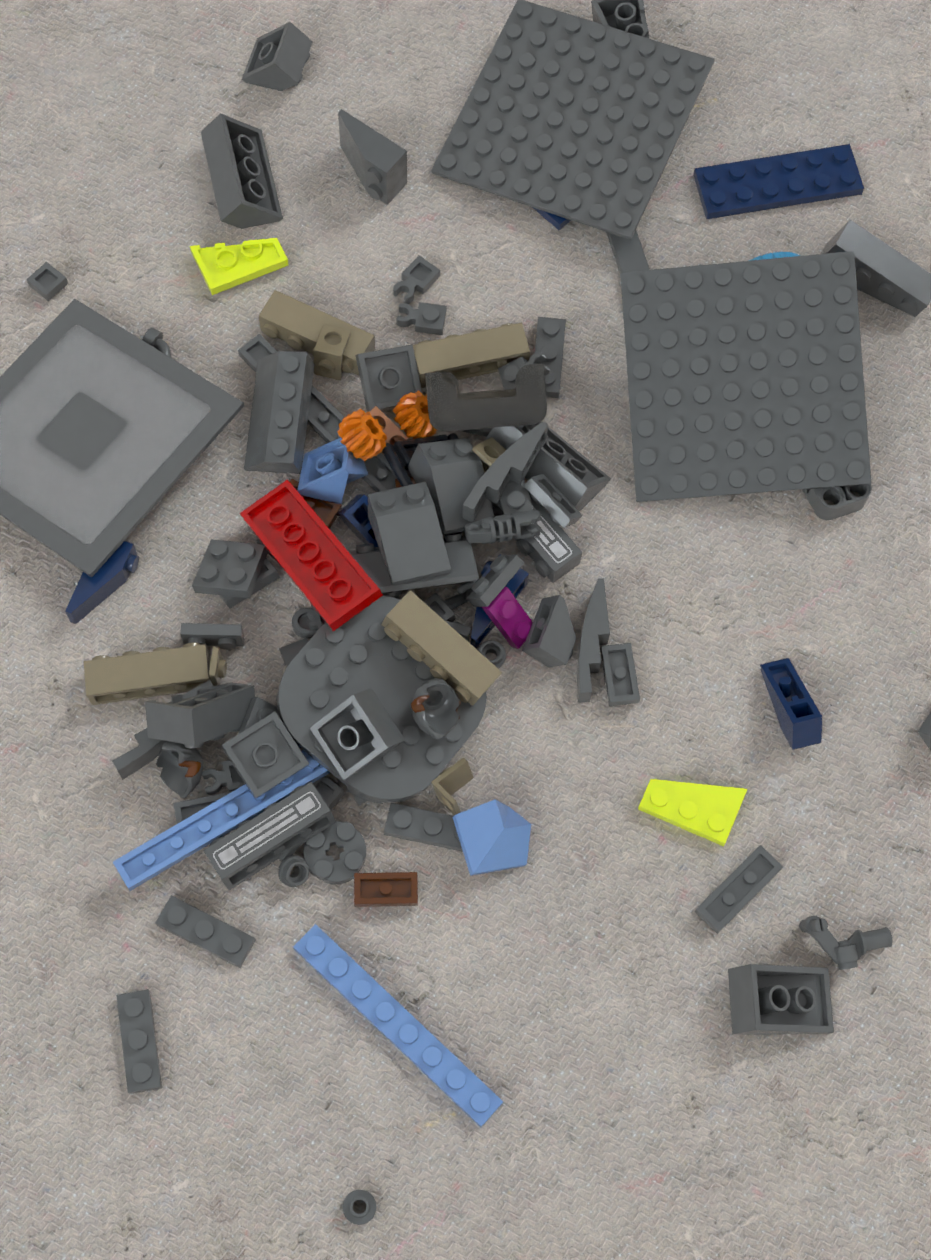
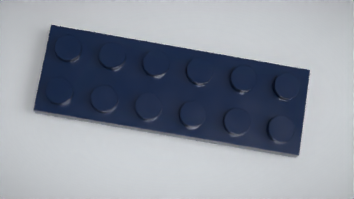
(778, 181)

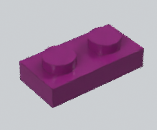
(509, 618)

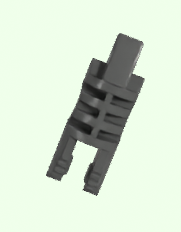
(504, 527)

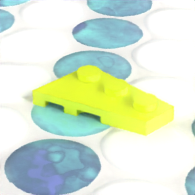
(236, 264)
(694, 807)

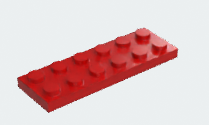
(311, 555)

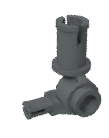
(845, 952)

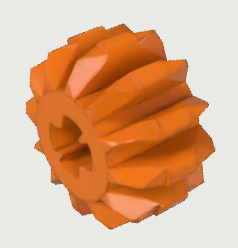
(413, 415)
(362, 435)

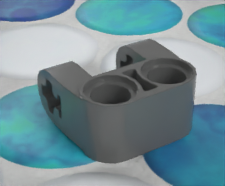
(843, 500)

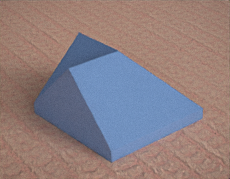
(328, 471)
(493, 837)

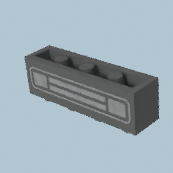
(551, 550)
(269, 835)

